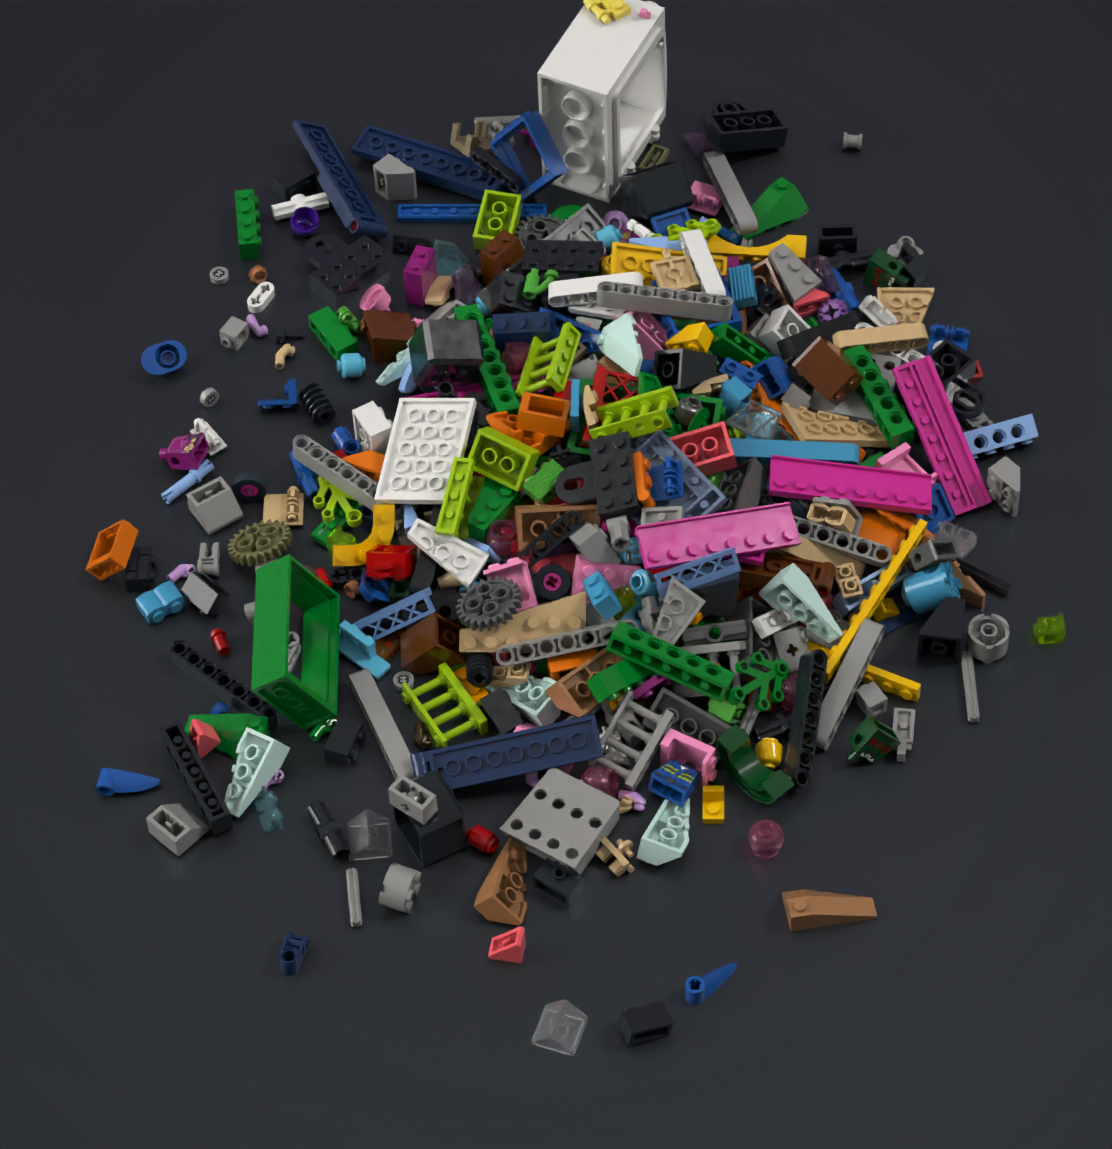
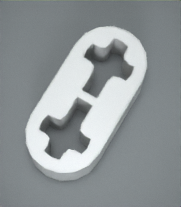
(263, 298)

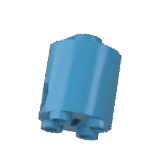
(929, 586)

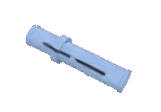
(186, 482)

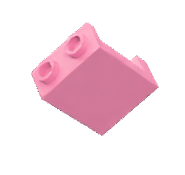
(900, 460)
(519, 572)
(687, 749)

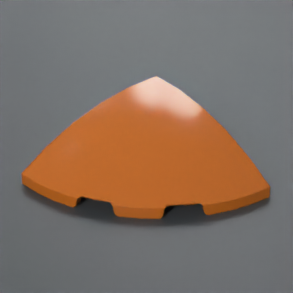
(506, 424)
(881, 531)

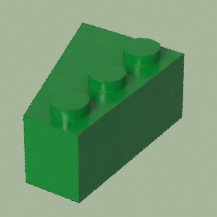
(493, 504)

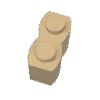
(833, 517)

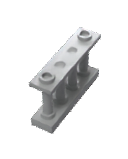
(712, 652)
(653, 740)

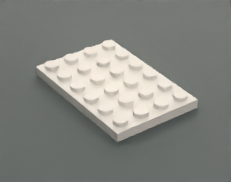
(422, 449)

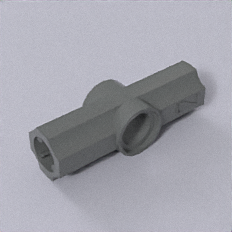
(728, 631)

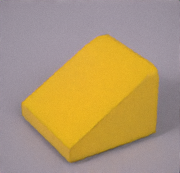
(886, 609)

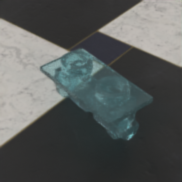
(267, 802)

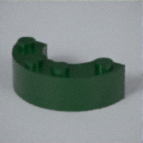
(747, 770)

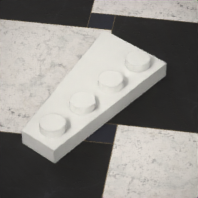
(451, 553)

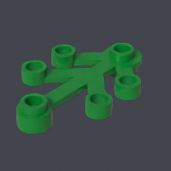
(777, 670)

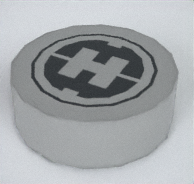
(219, 275)
(209, 397)
(402, 677)

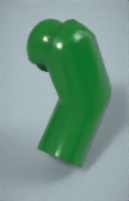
(322, 728)

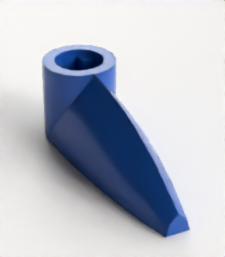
(122, 781)
(700, 988)

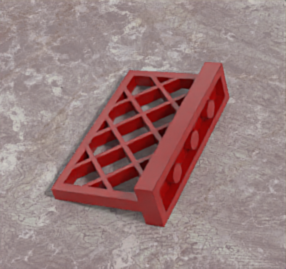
(599, 385)

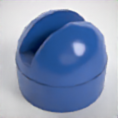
(220, 708)

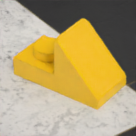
(713, 804)

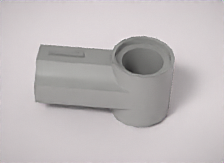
(619, 532)

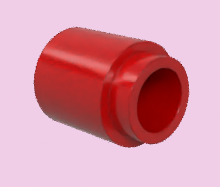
(482, 839)

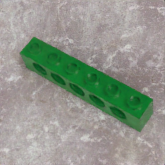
(880, 400)
(670, 661)

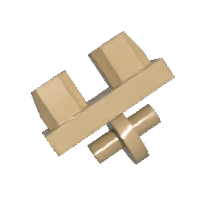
(621, 864)

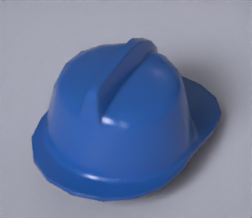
(163, 357)
(373, 589)

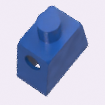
(774, 377)

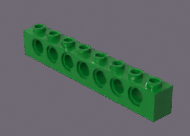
(492, 374)

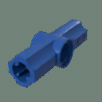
(846, 293)
(345, 441)
(306, 478)

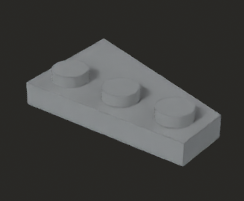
(794, 273)
(677, 612)

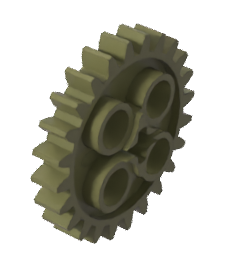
(260, 542)

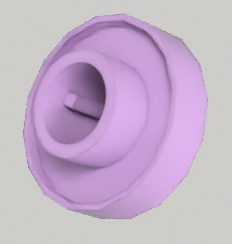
(617, 219)

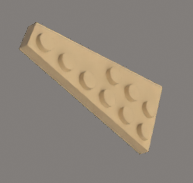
(905, 303)
(832, 428)
(535, 622)

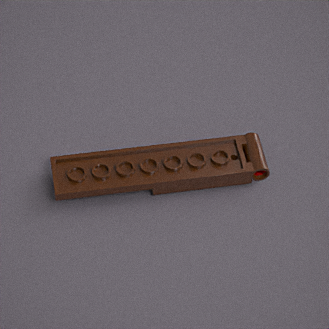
(758, 577)

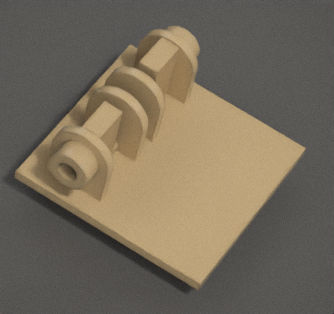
(285, 507)

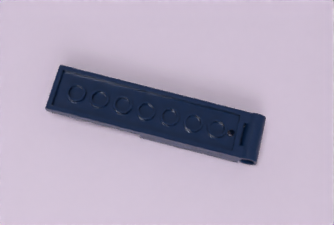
(429, 162)
(340, 181)
(513, 754)

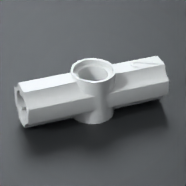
(287, 209)

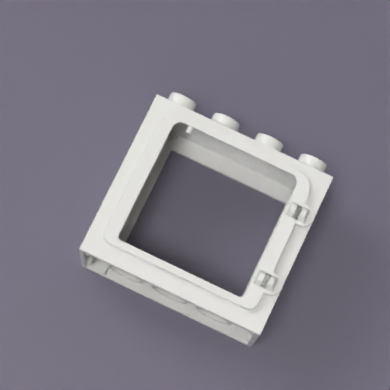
(605, 96)

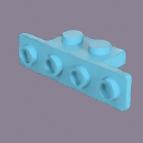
(361, 650)

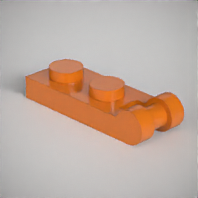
(643, 480)

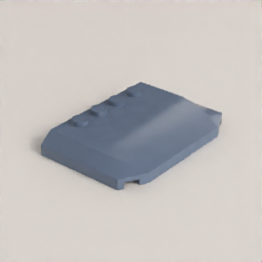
(700, 494)

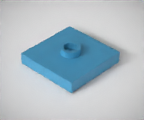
(576, 405)

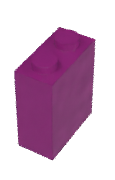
(419, 274)

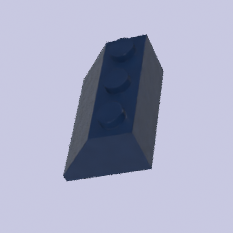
(523, 327)

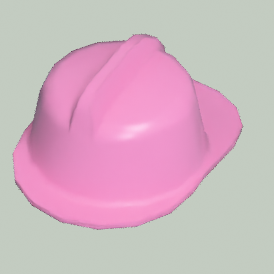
(375, 299)

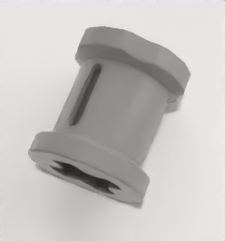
(853, 141)

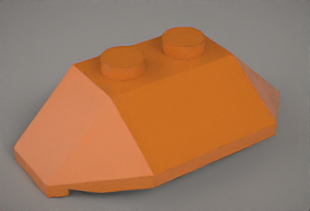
(368, 463)

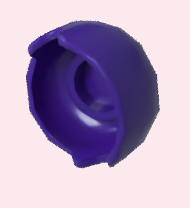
(304, 221)

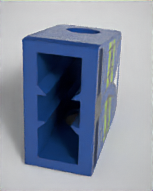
(674, 781)

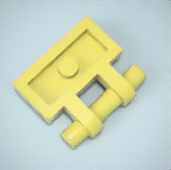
(610, 8)

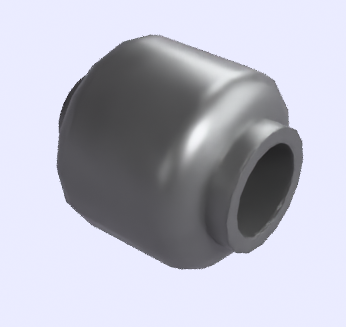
(686, 410)

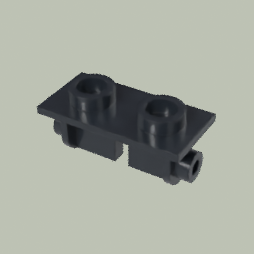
(407, 244)

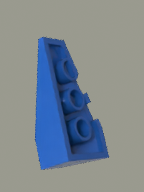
(588, 334)

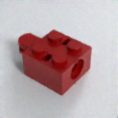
(391, 561)

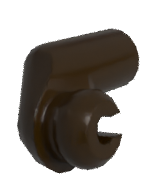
(419, 737)

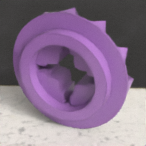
(824, 310)

